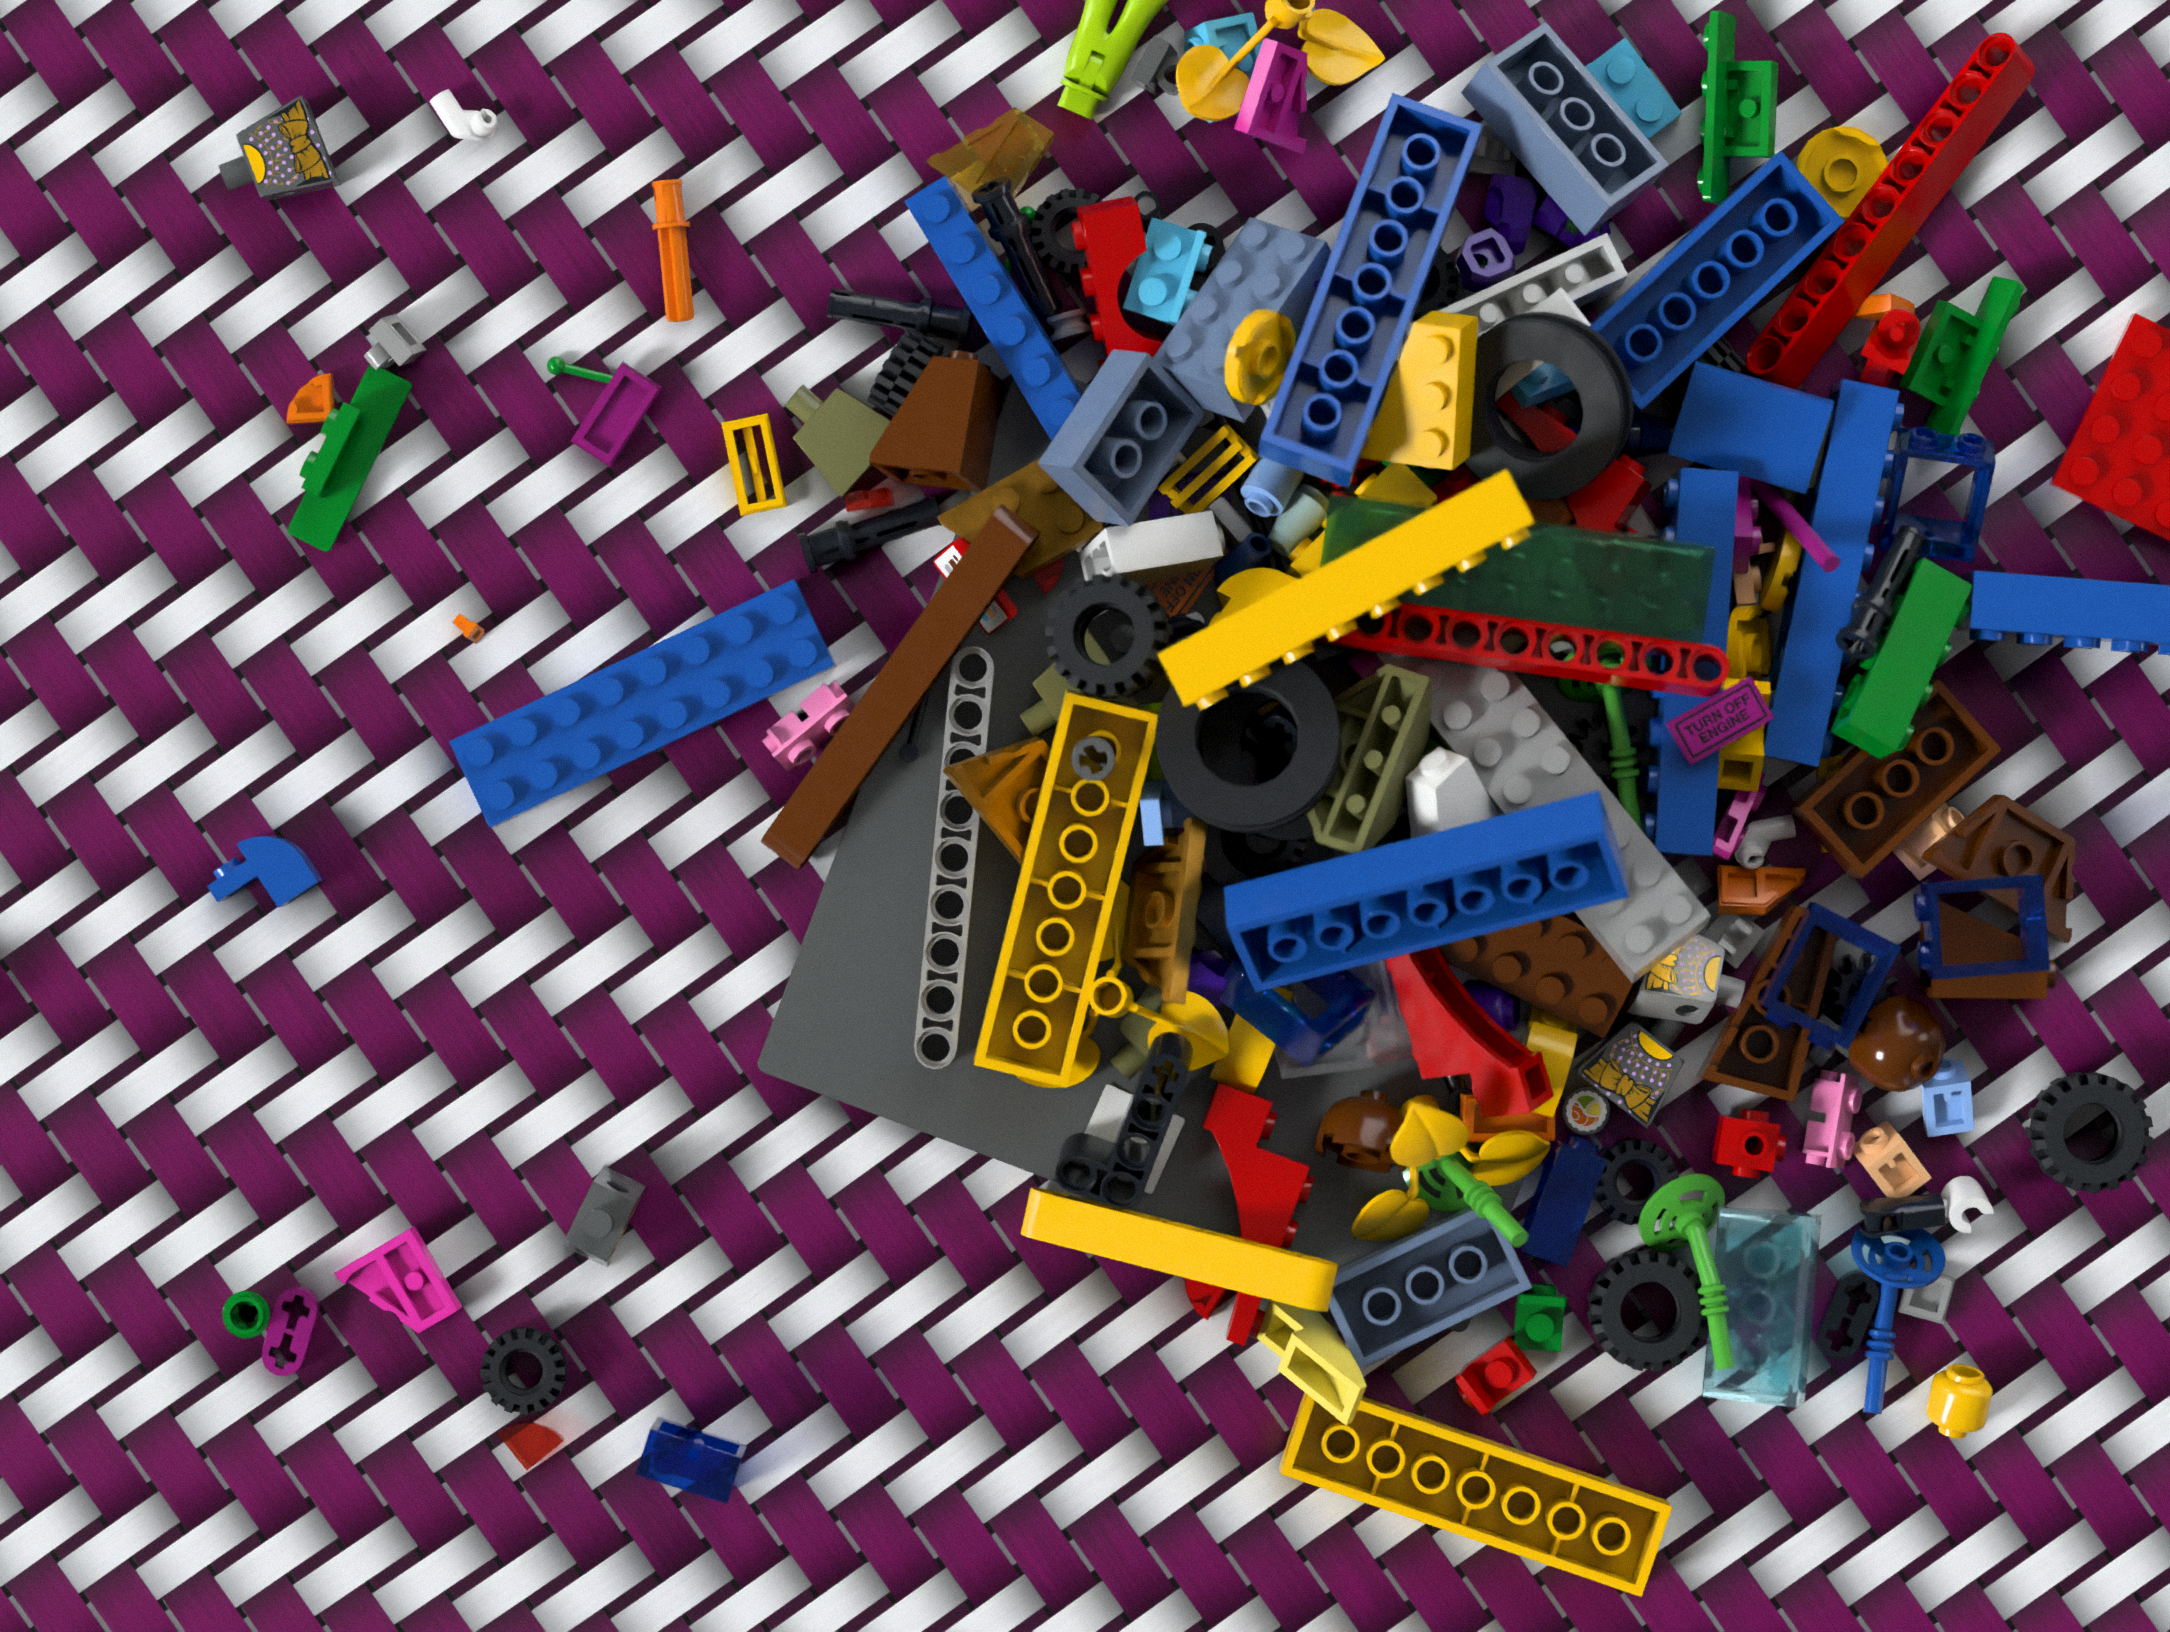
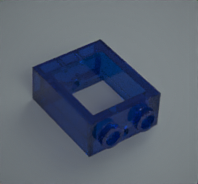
(1942, 537)
(2031, 917)
(1852, 933)
(1289, 1026)
(1562, 1199)
(690, 1466)

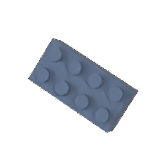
(1565, 128)
(1258, 271)
(1424, 1285)

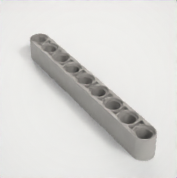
(945, 880)

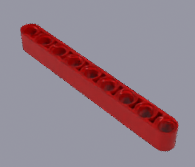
(1891, 212)
(1537, 658)

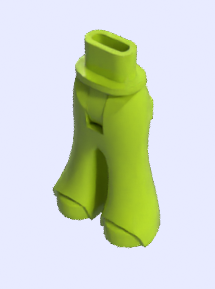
(1100, 58)

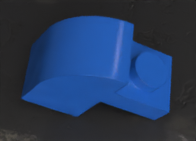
(278, 865)

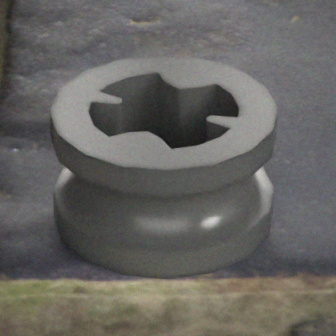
(1101, 746)

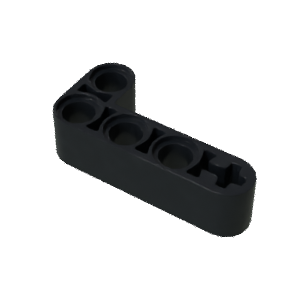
(1141, 1120)

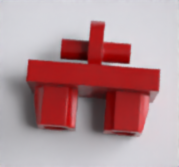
(1890, 346)

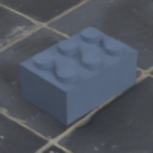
(1121, 437)

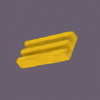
(1180, 499)
(762, 503)

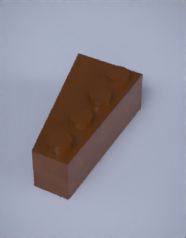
(1754, 1050)

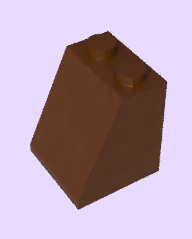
(944, 426)
(1974, 940)

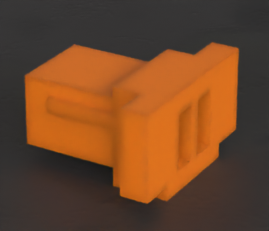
(470, 629)

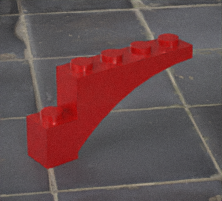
(1606, 500)
(1458, 1037)
(1263, 1184)

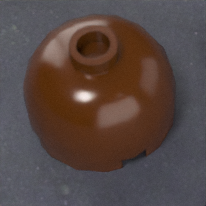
(1899, 1045)
(1361, 1131)

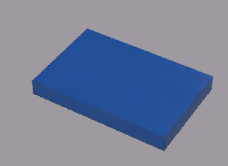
(1750, 427)

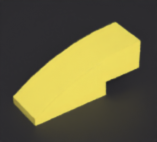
(1314, 1358)

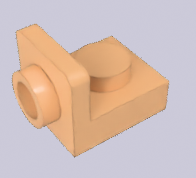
(1746, 585)
(1923, 837)
(1890, 1161)

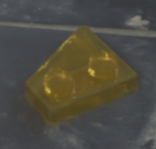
(1003, 149)

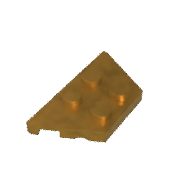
(1038, 501)
(1005, 789)
(1164, 911)

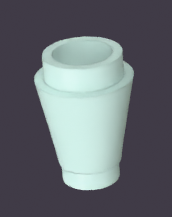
(1299, 519)

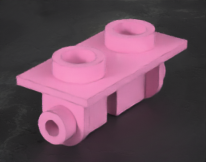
(797, 741)
(1833, 1136)

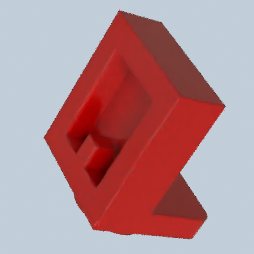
(1494, 1375)

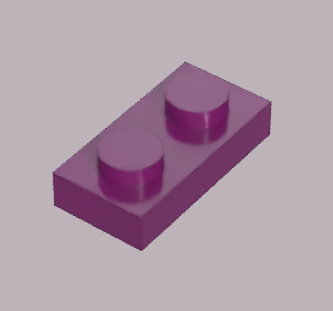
(1746, 536)

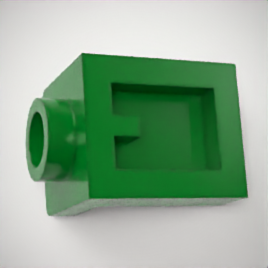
(1539, 1318)

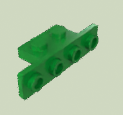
(1738, 108)
(1958, 352)
(346, 457)

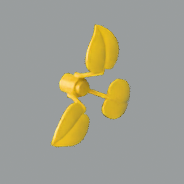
(1334, 49)
(1114, 998)
(1429, 1136)

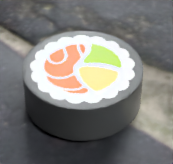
(1585, 1110)

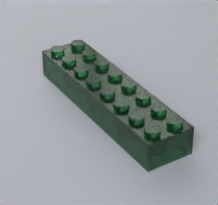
(1556, 574)

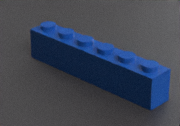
(996, 302)

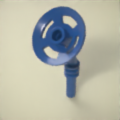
(1891, 1272)

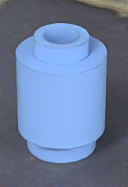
(1270, 487)

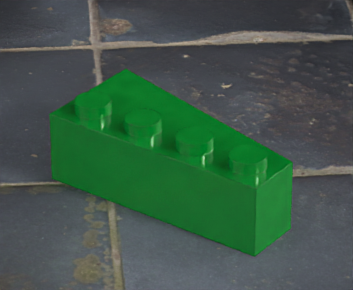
(1896, 680)

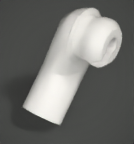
(464, 123)
(1759, 837)

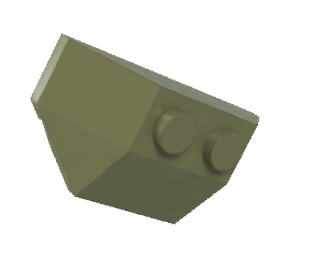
(1382, 741)

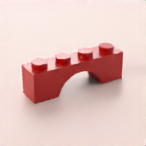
(1111, 240)

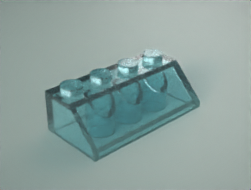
(1770, 1284)

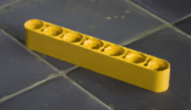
(1180, 1249)

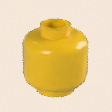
(1959, 1400)

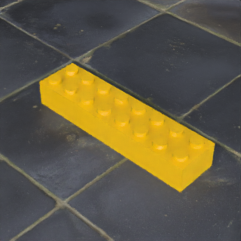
(1346, 589)
(1065, 892)
(1480, 1490)

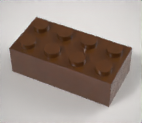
(1875, 803)
(1549, 965)

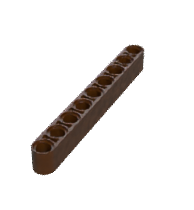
(901, 686)

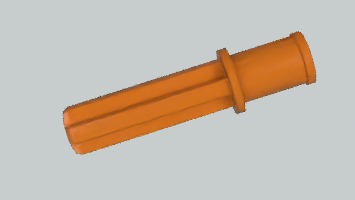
(673, 249)

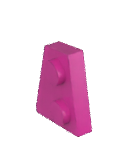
(1276, 96)
(1730, 822)
(403, 1280)

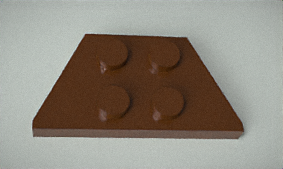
(2011, 840)

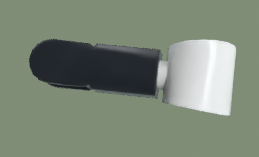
(1925, 1209)

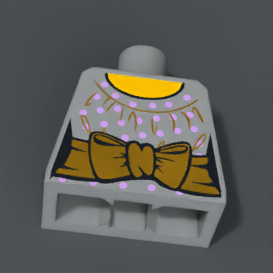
(1686, 984)

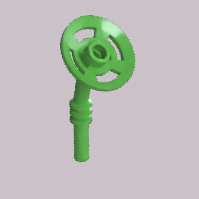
(1618, 728)
(1476, 1194)
(1691, 1226)

